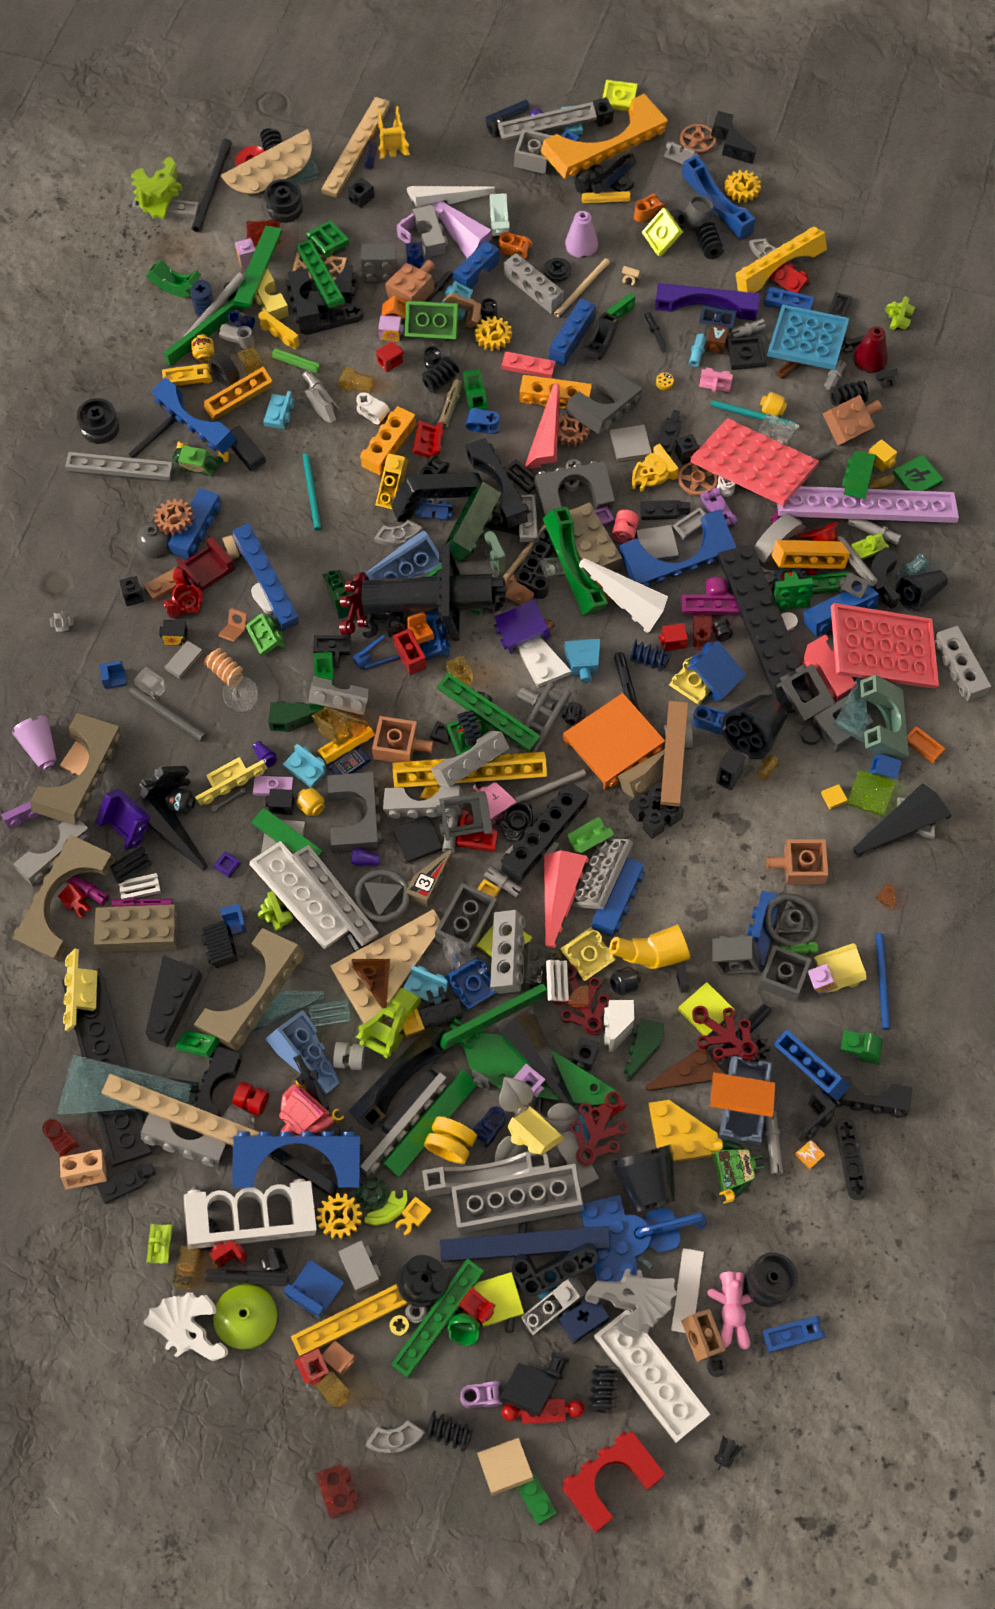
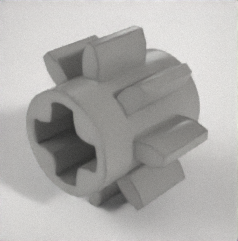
(61, 621)

